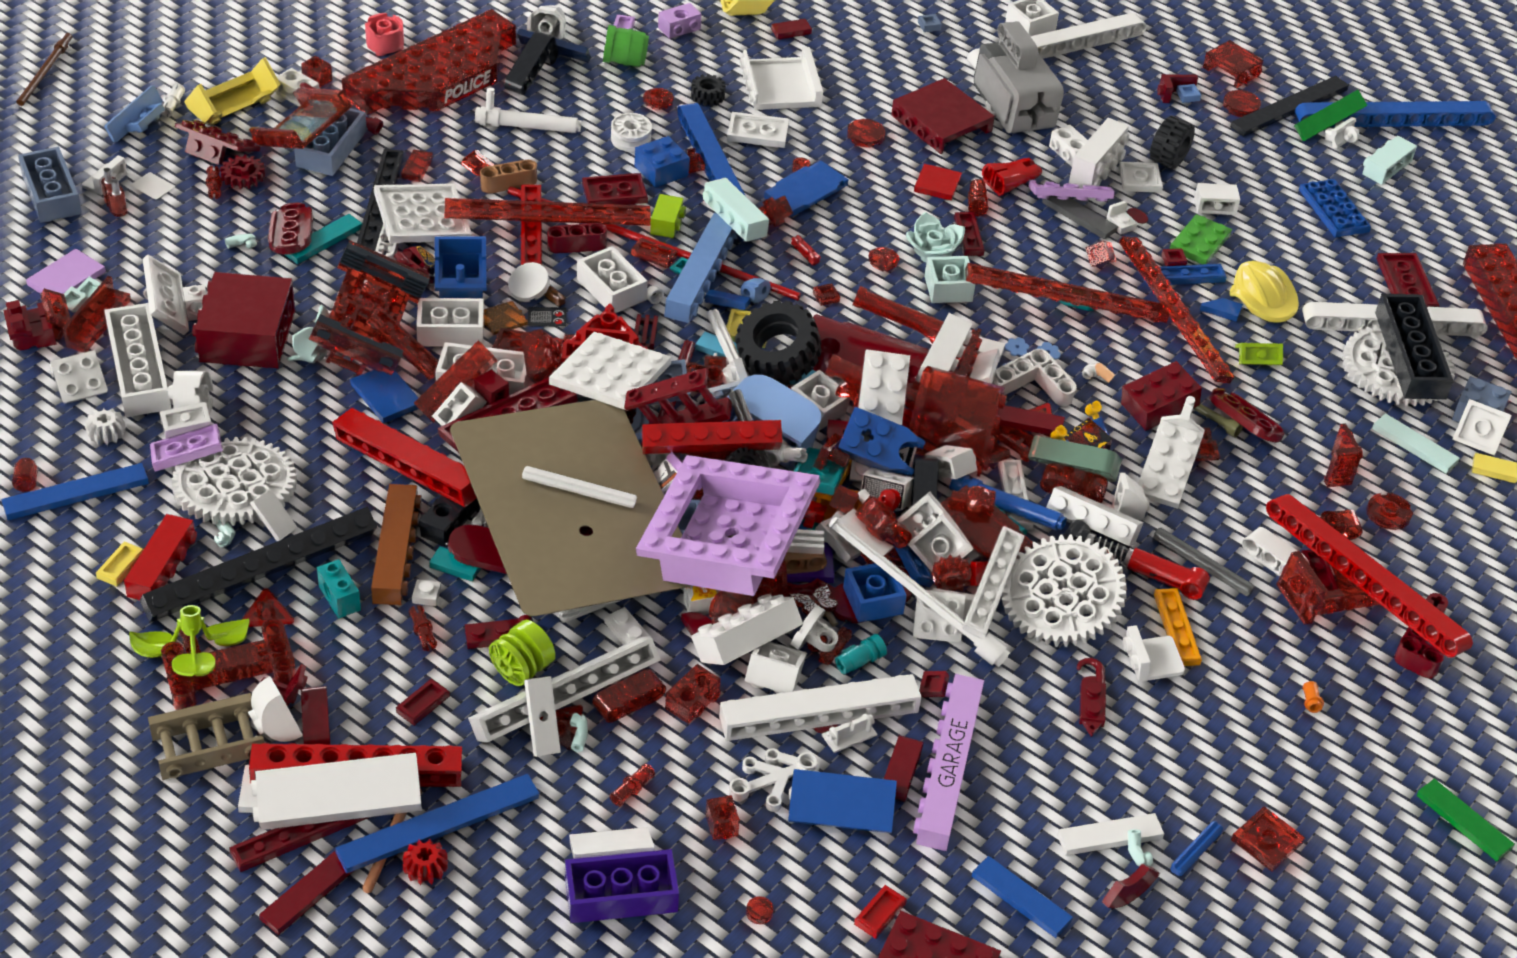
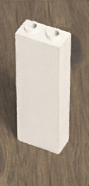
(336, 791)

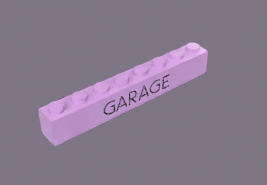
(950, 762)

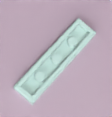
(1415, 443)

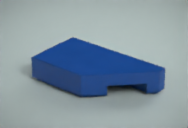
(1222, 308)

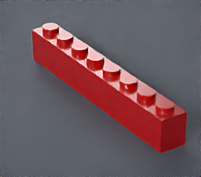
(405, 455)

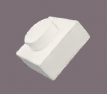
(426, 592)

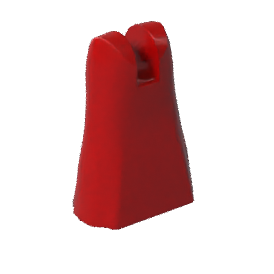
(1010, 175)

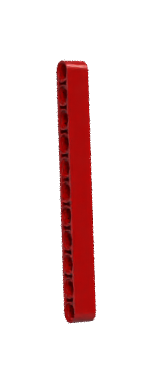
(1370, 576)

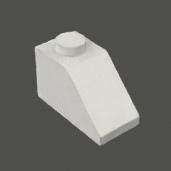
(1130, 498)

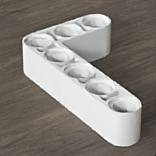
(1042, 368)

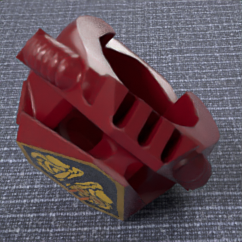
(418, 259)

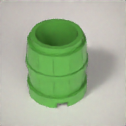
(625, 46)

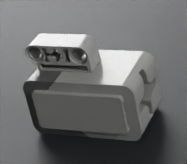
(1018, 81)

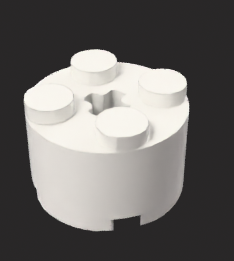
(191, 388)

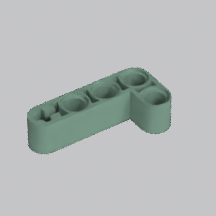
(1077, 456)

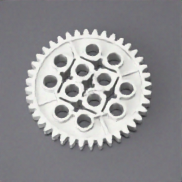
(1379, 378)
(227, 481)
(1071, 625)

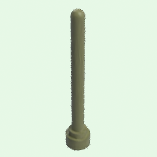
(1231, 426)

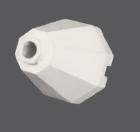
(548, 20)

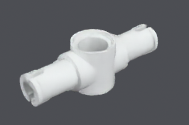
(786, 454)

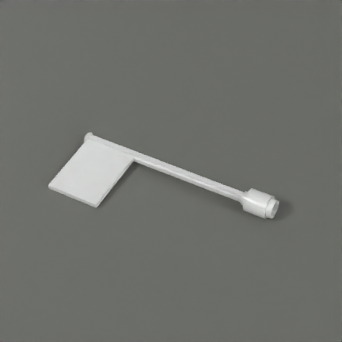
(856, 533)

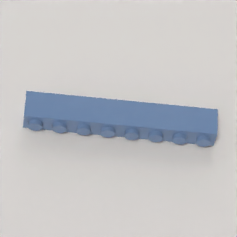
(700, 270)

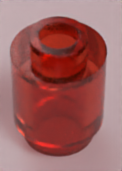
(25, 475)

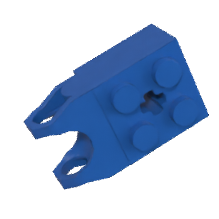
(885, 442)

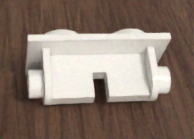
(850, 733)

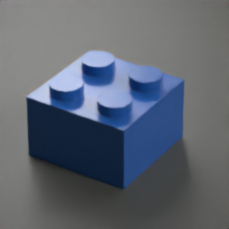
(661, 161)
(873, 593)

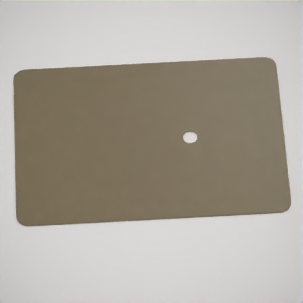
(540, 524)

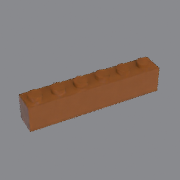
(395, 546)

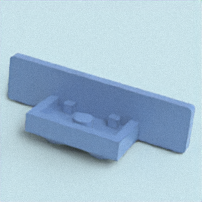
(136, 115)

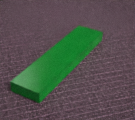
(1330, 115)
(1465, 820)

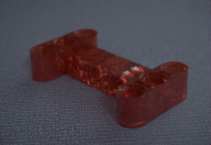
(233, 664)

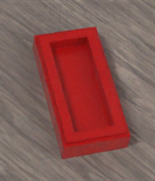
(880, 911)

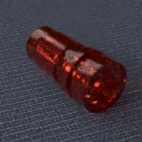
(978, 197)

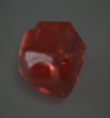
(883, 258)

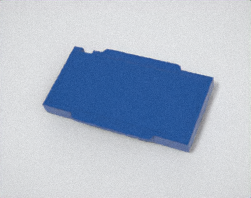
(808, 186)

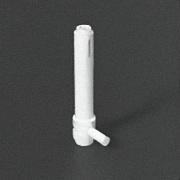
(496, 117)

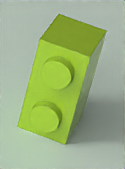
(667, 216)

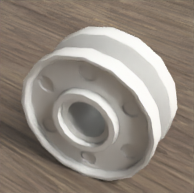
(630, 131)

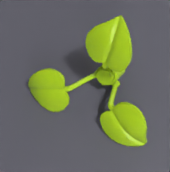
(190, 622)

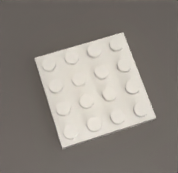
(417, 212)
(609, 368)

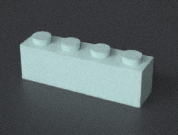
(736, 209)

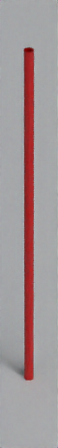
(682, 253)

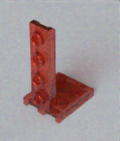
(1309, 595)

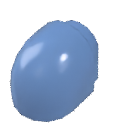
(756, 289)

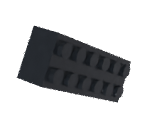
(1413, 346)

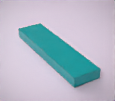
(327, 237)

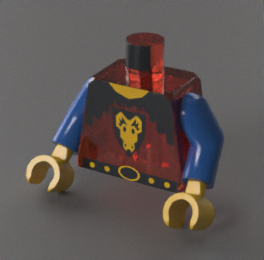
(1088, 432)

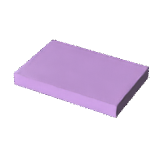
(66, 272)
(186, 447)

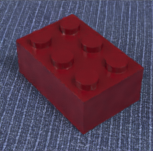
(1159, 394)

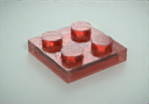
(1268, 838)

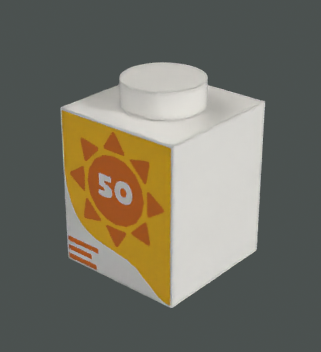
(698, 599)

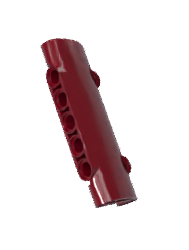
(852, 340)

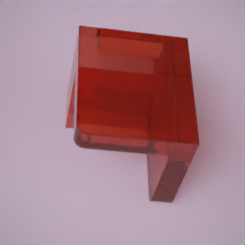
(1100, 253)

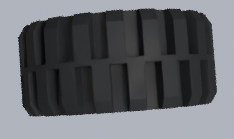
(777, 320)

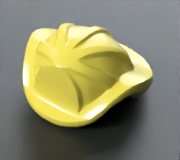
(1265, 291)

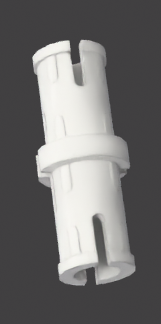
(172, 100)

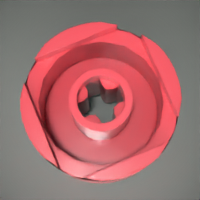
(384, 34)

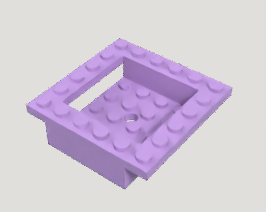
(739, 500)

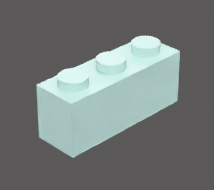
(1389, 159)

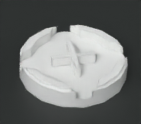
(529, 282)

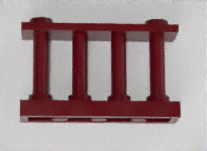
(679, 386)

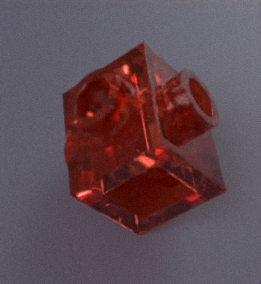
(776, 210)

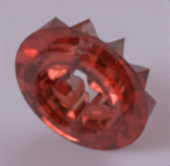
(658, 98)

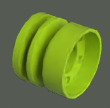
(522, 652)

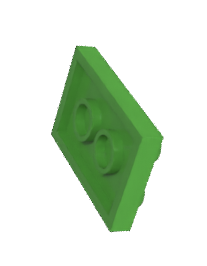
(1201, 239)

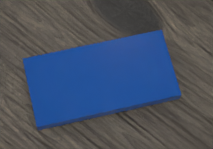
(1334, 208)
(842, 801)

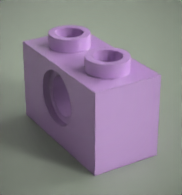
(679, 20)

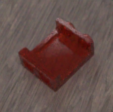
(1235, 61)

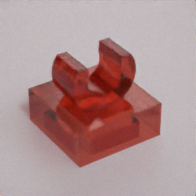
(696, 163)

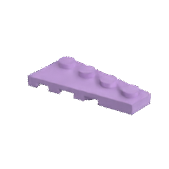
(1071, 190)

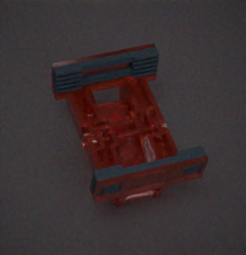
(354, 306)

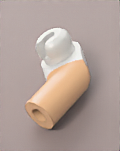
(1097, 369)

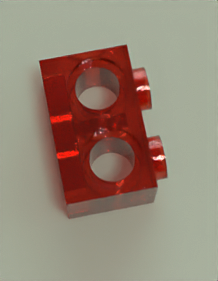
(693, 694)

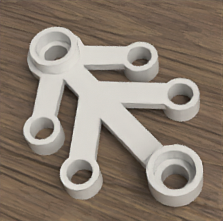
(776, 775)

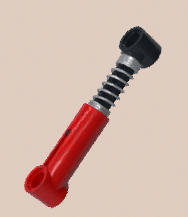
(1190, 581)

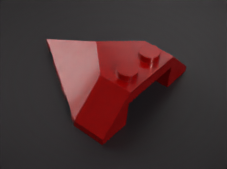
(606, 323)

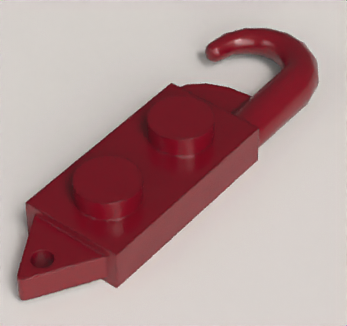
(1092, 697)

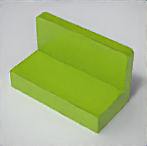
(1260, 353)

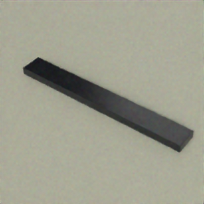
(1287, 106)
(386, 175)

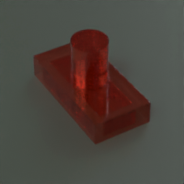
(830, 453)

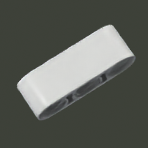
(1268, 549)

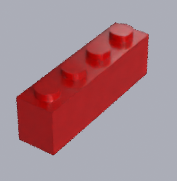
(160, 556)

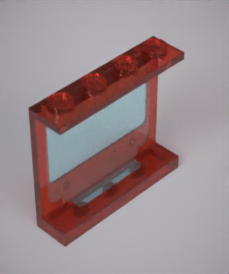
(317, 112)

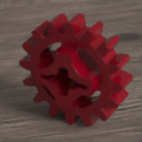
(242, 171)

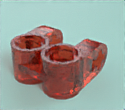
(882, 523)

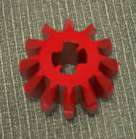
(425, 861)

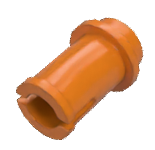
(1313, 701)

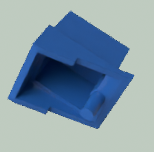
(460, 266)

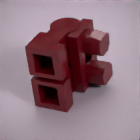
(28, 327)

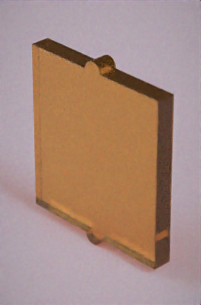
(503, 316)

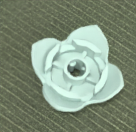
(932, 239)
(305, 348)

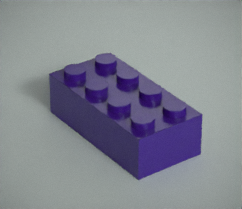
(621, 886)

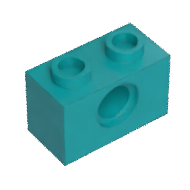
(338, 588)

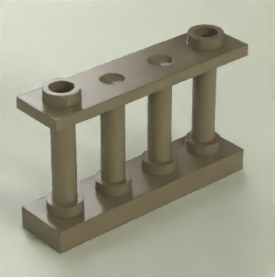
(201, 717)

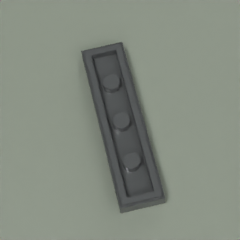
(1082, 216)

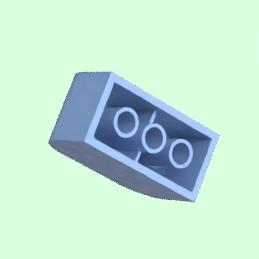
(774, 401)

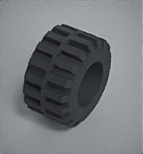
(1172, 142)

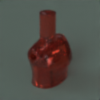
(977, 499)

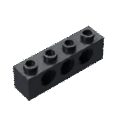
(444, 518)

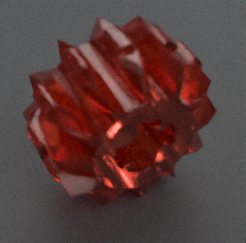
(951, 573)

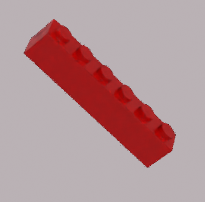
(711, 436)

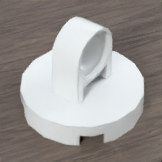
(812, 630)

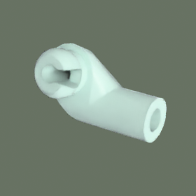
(225, 535)
(581, 733)
(1135, 849)

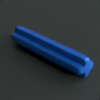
(1196, 848)

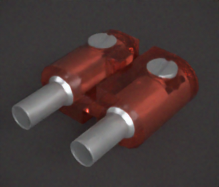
(113, 194)

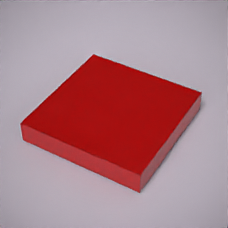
(937, 182)

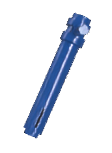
(1016, 505)

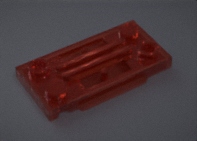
(981, 527)

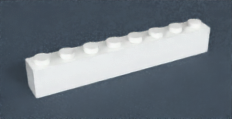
(567, 687)
(819, 707)

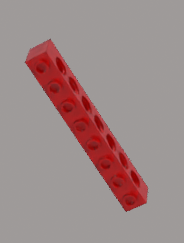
(436, 764)

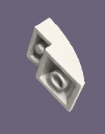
(933, 531)

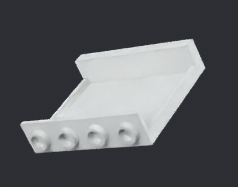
(782, 81)

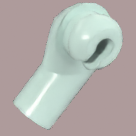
(248, 239)

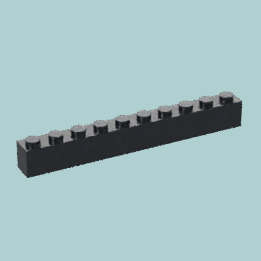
(257, 564)

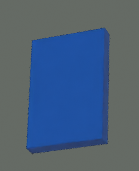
(385, 394)

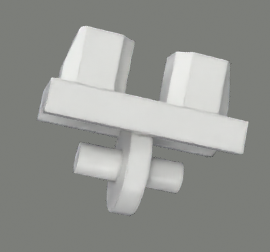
(1342, 133)

